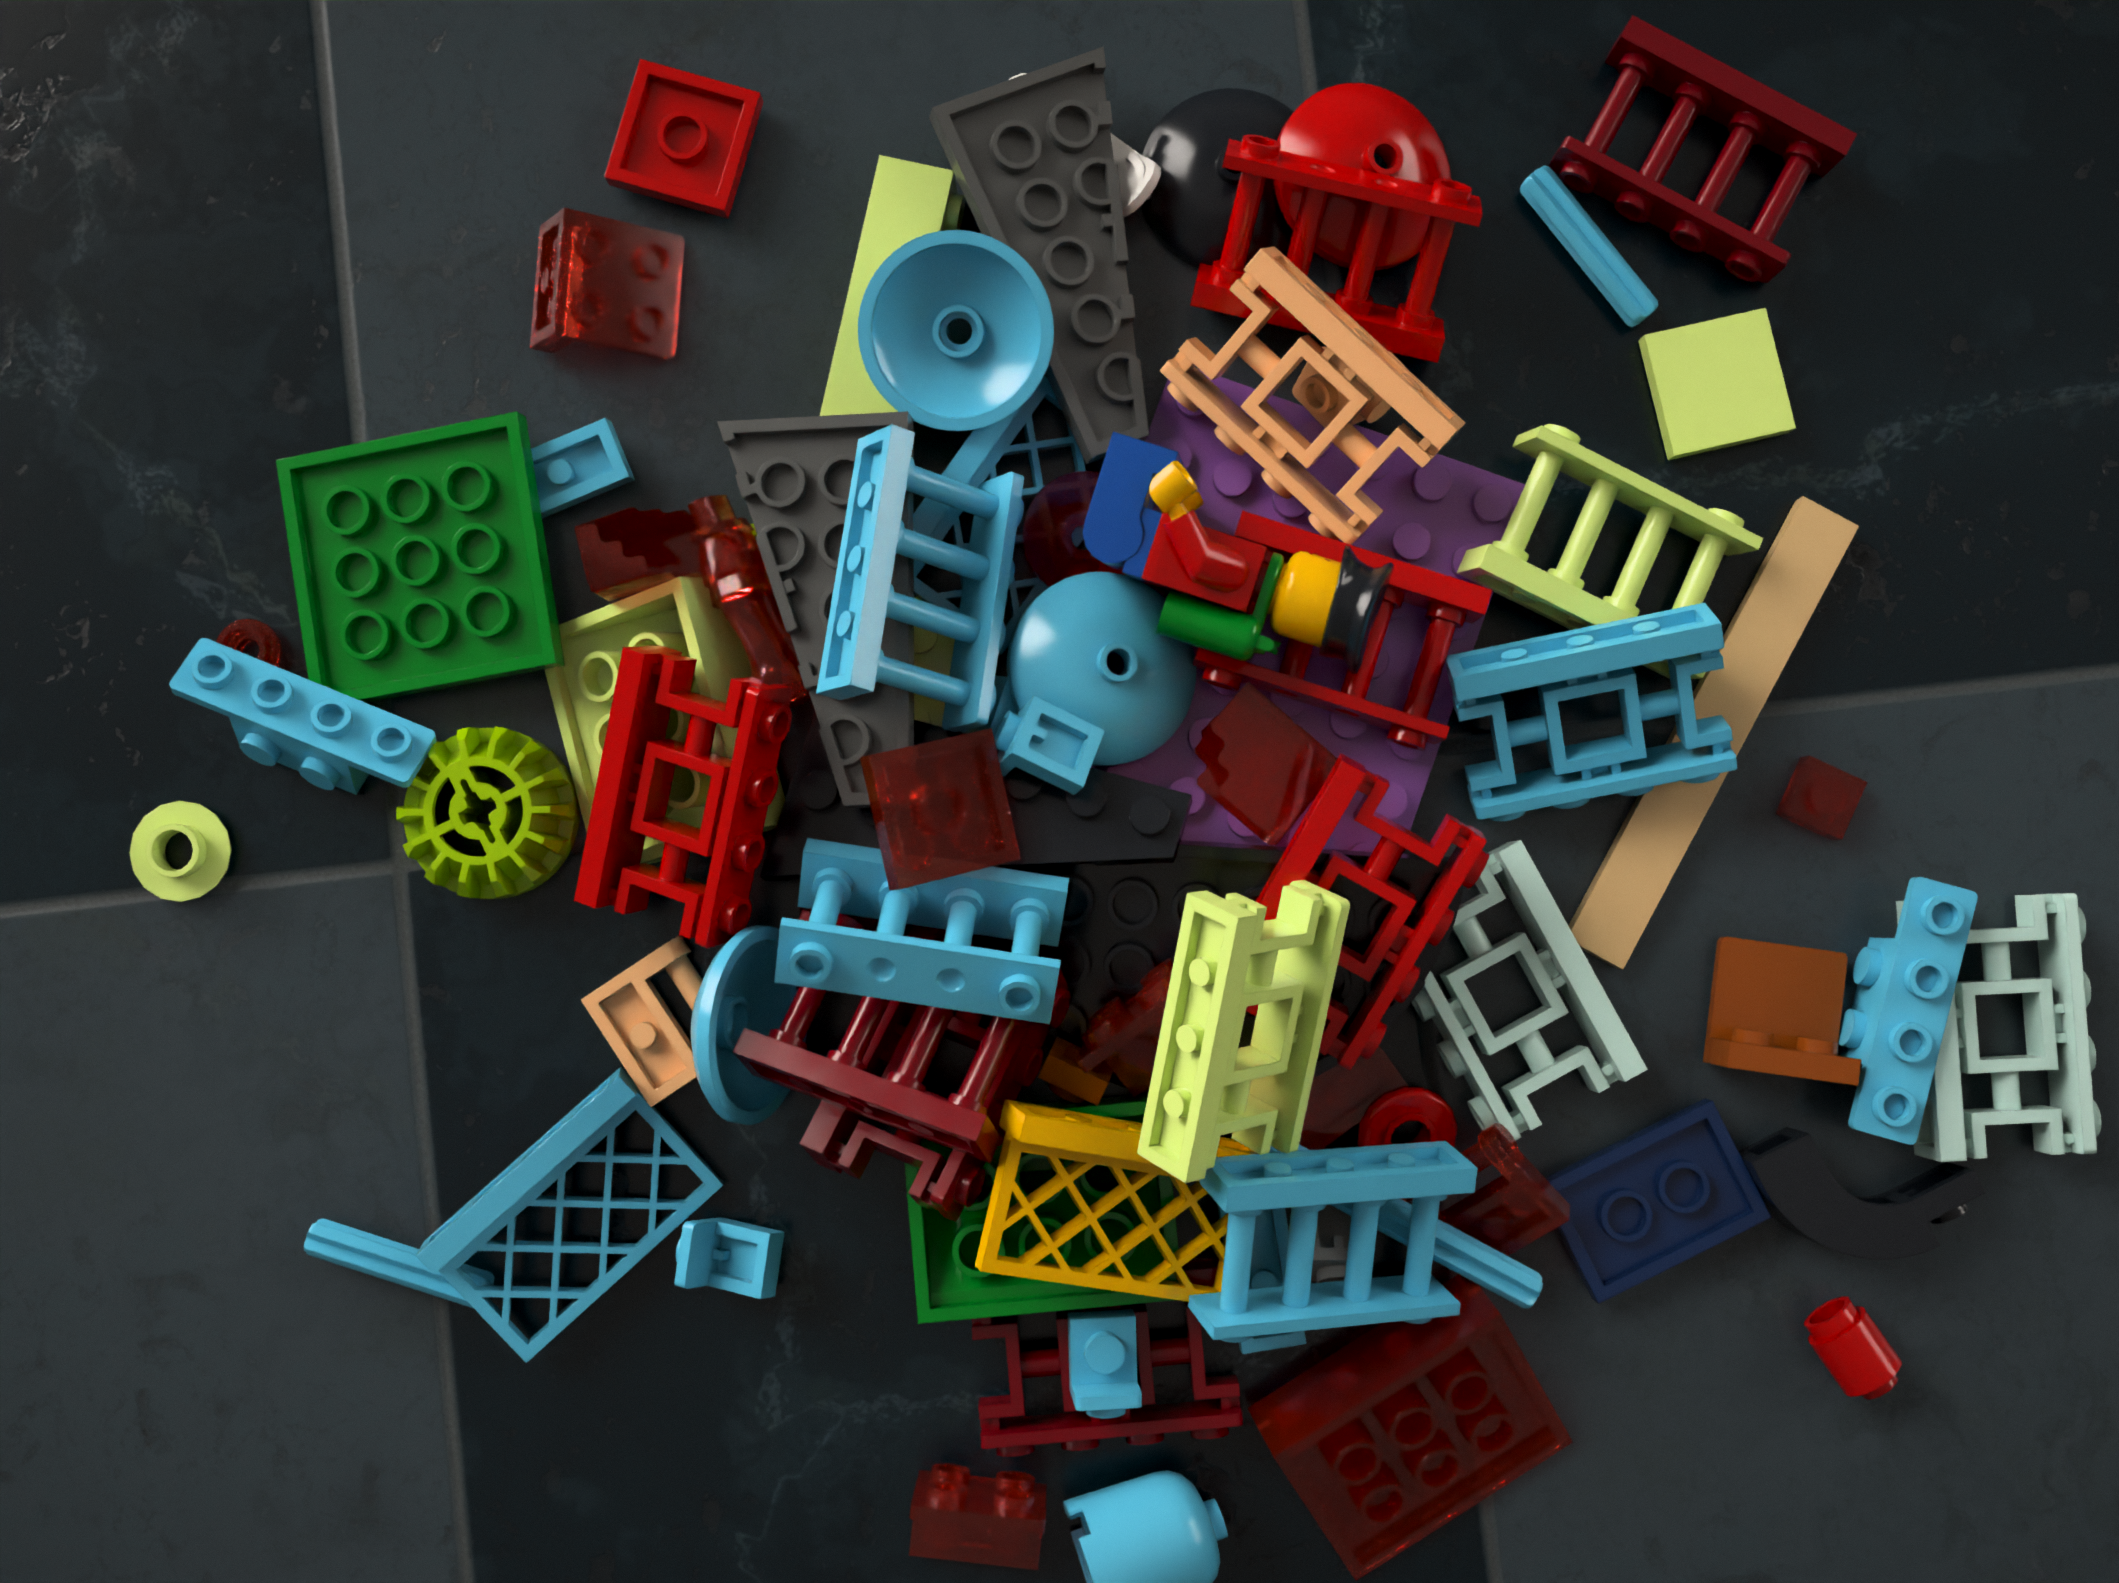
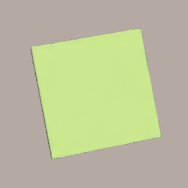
(1716, 384)

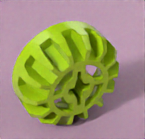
(512, 859)

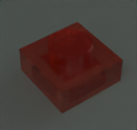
(1821, 798)

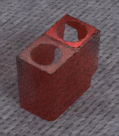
(637, 551)
(1261, 764)

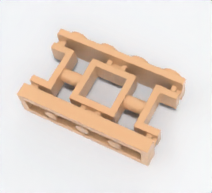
(1348, 355)

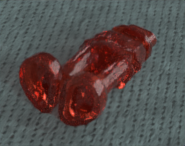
(743, 593)

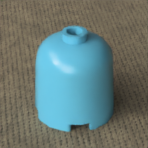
(1147, 1531)

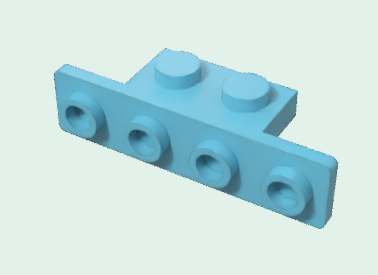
(301, 722)
(1904, 1008)

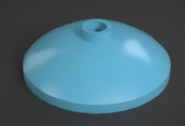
(909, 318)
(1063, 653)
(736, 996)

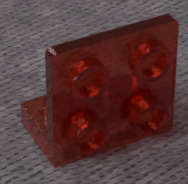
(606, 285)
(1129, 1032)
(978, 1517)

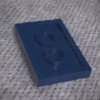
(1656, 1200)

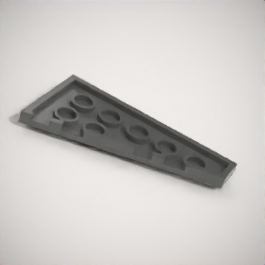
(798, 495)

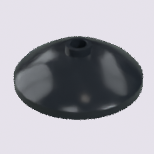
(1197, 195)

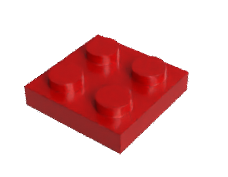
(684, 138)

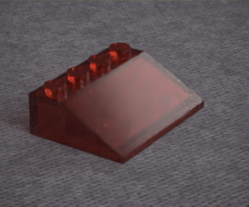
(1410, 1428)

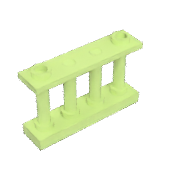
(1559, 591)

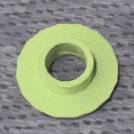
(209, 855)

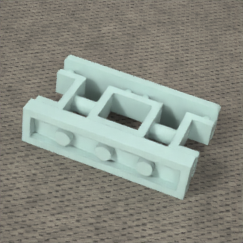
(1555, 965)
(2053, 1034)

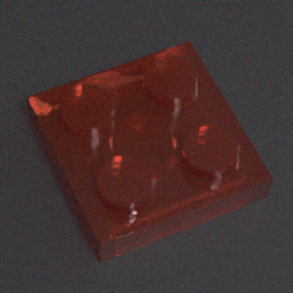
(940, 809)

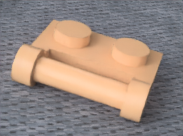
(642, 1025)

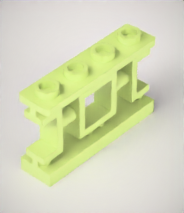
(1220, 967)

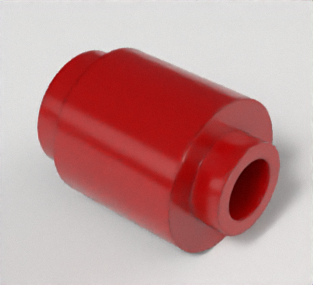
(1853, 1348)

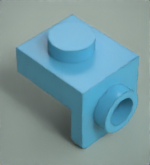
(729, 1257)

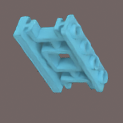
(1583, 665)

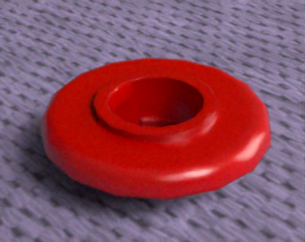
(1406, 1105)

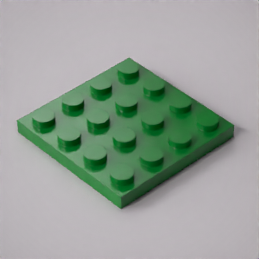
(421, 560)

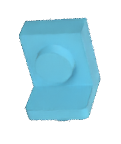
(1048, 744)
(1103, 1362)

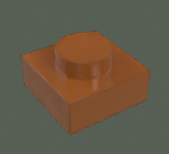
(1068, 1079)

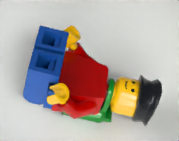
(1219, 574)

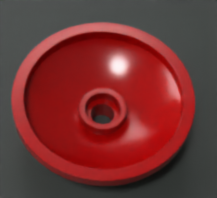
(1347, 128)

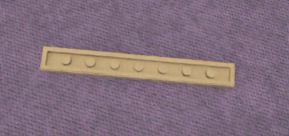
(1753, 657)

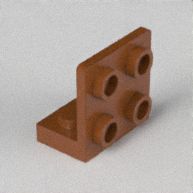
(1778, 1011)

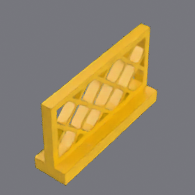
(1089, 1142)

